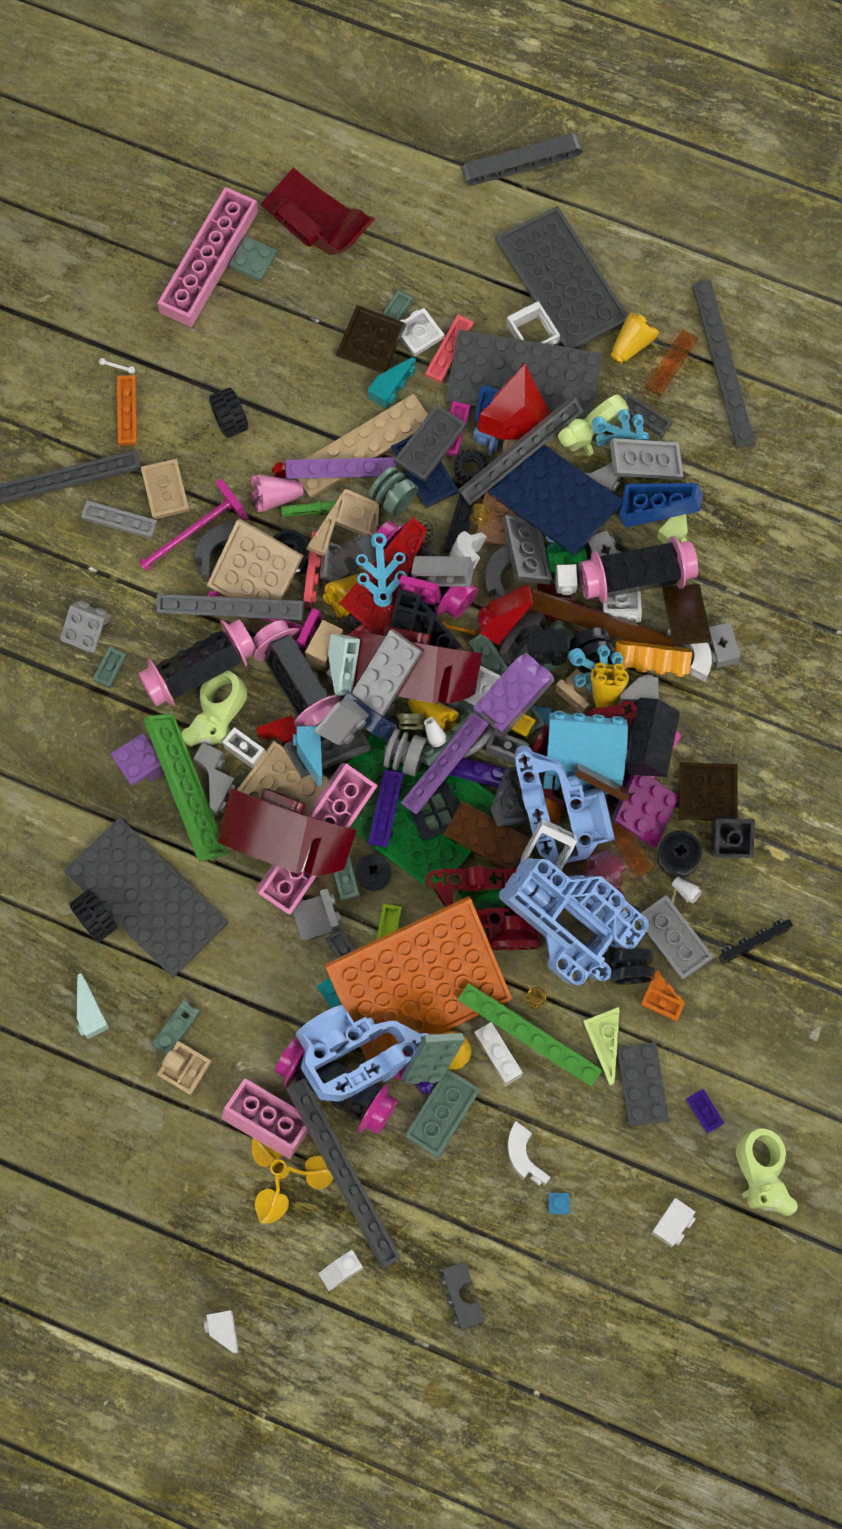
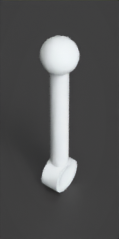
(131, 370)

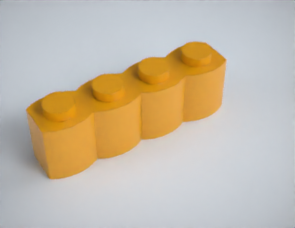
(654, 657)

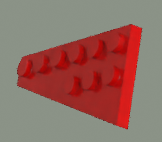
(360, 600)

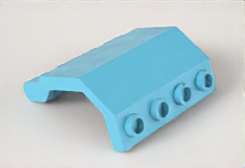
(589, 741)

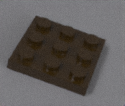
(371, 339)
(707, 790)

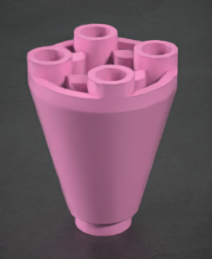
(274, 491)

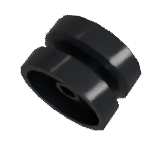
(297, 542)
(589, 642)
(683, 843)
(631, 966)

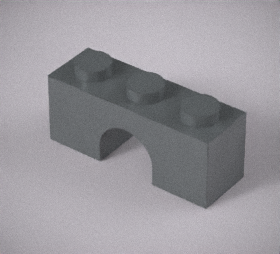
(344, 559)
(466, 1314)

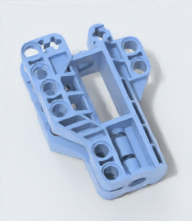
(550, 893)

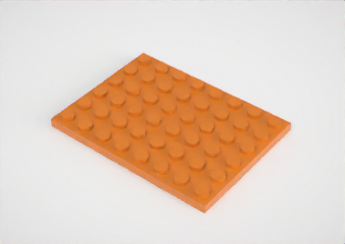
(419, 975)

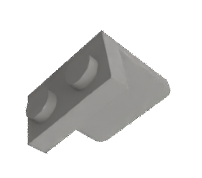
(84, 626)
(317, 916)

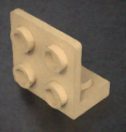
(576, 696)

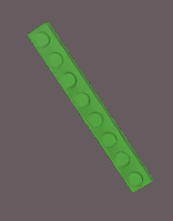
(530, 1034)

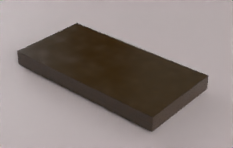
(686, 614)

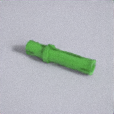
(307, 509)

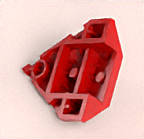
(514, 408)

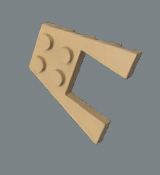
(350, 512)

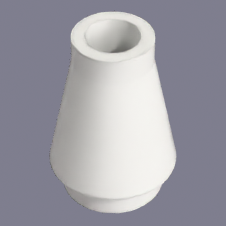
(435, 734)
(687, 890)

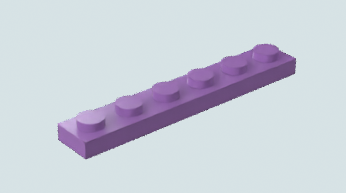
(337, 468)
(444, 763)

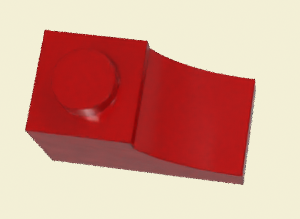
(279, 730)

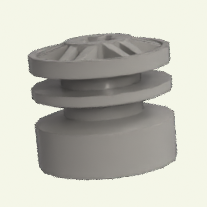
(404, 752)

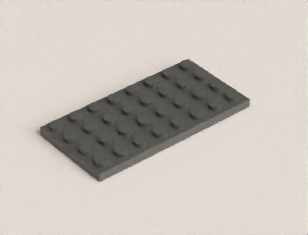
(562, 278)
(493, 359)
(147, 897)

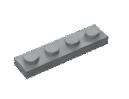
(119, 519)

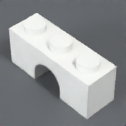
(497, 1051)

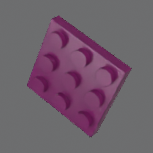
(646, 809)

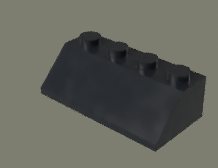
(652, 738)

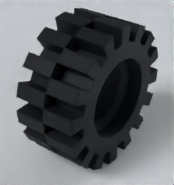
(468, 457)

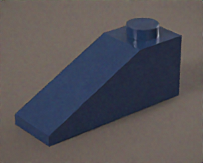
(377, 724)

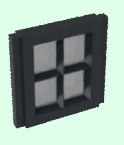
(436, 813)

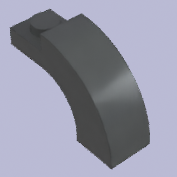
(210, 544)
(496, 567)
(519, 634)

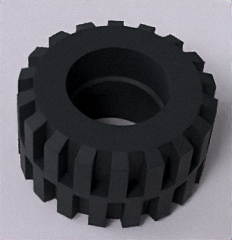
(228, 412)
(93, 915)

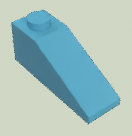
(309, 751)

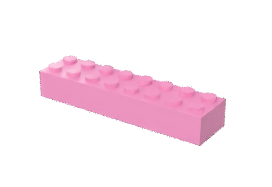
(208, 257)
(337, 804)

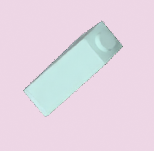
(343, 660)
(88, 1012)

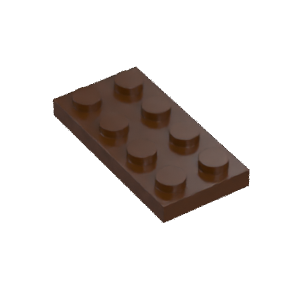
(483, 837)

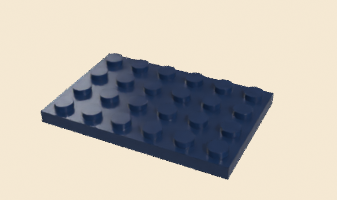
(557, 499)

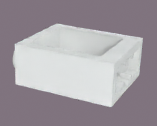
(528, 314)
(557, 833)

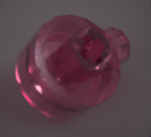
(608, 867)

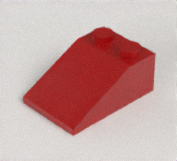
(503, 613)

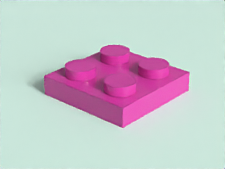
(426, 590)

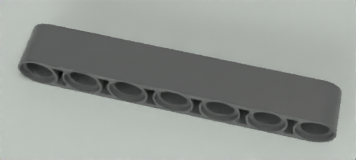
(521, 159)

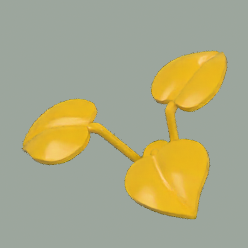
(270, 1204)

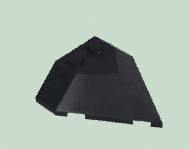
(414, 615)

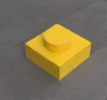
(524, 726)

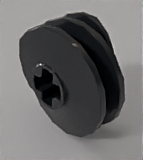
(373, 862)

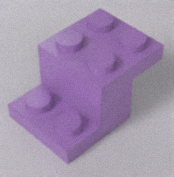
(138, 760)

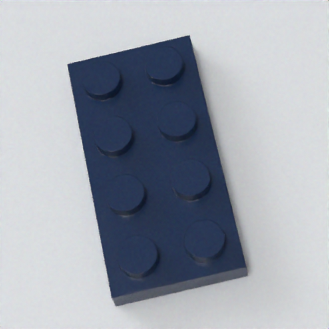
(437, 486)

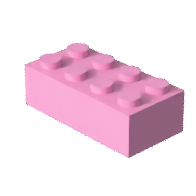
(265, 1118)

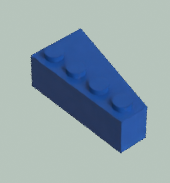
(659, 501)

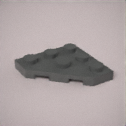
(508, 803)

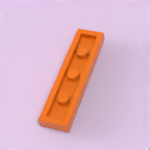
(127, 410)

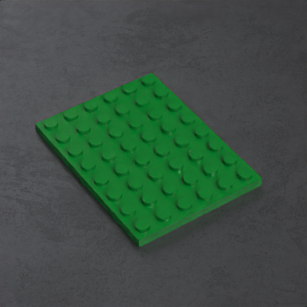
(405, 844)

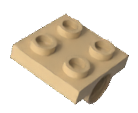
(184, 1068)

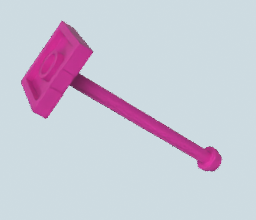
(229, 502)
(307, 631)

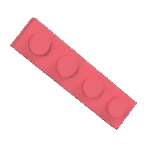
(444, 357)
(312, 578)

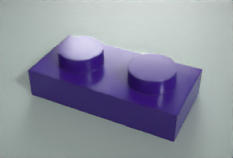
(704, 1111)

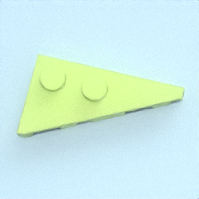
(603, 1036)

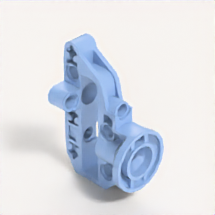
(586, 818)
(330, 1038)

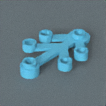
(599, 426)
(380, 573)
(578, 658)

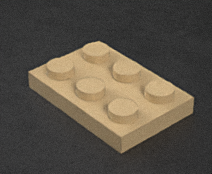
(165, 489)

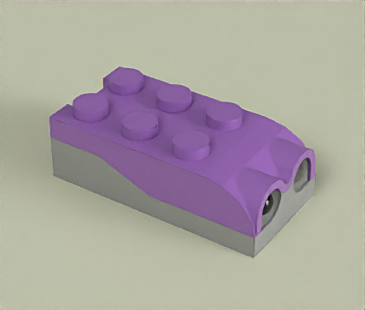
(513, 694)

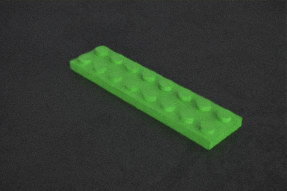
(185, 786)

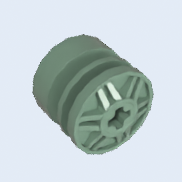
(393, 491)

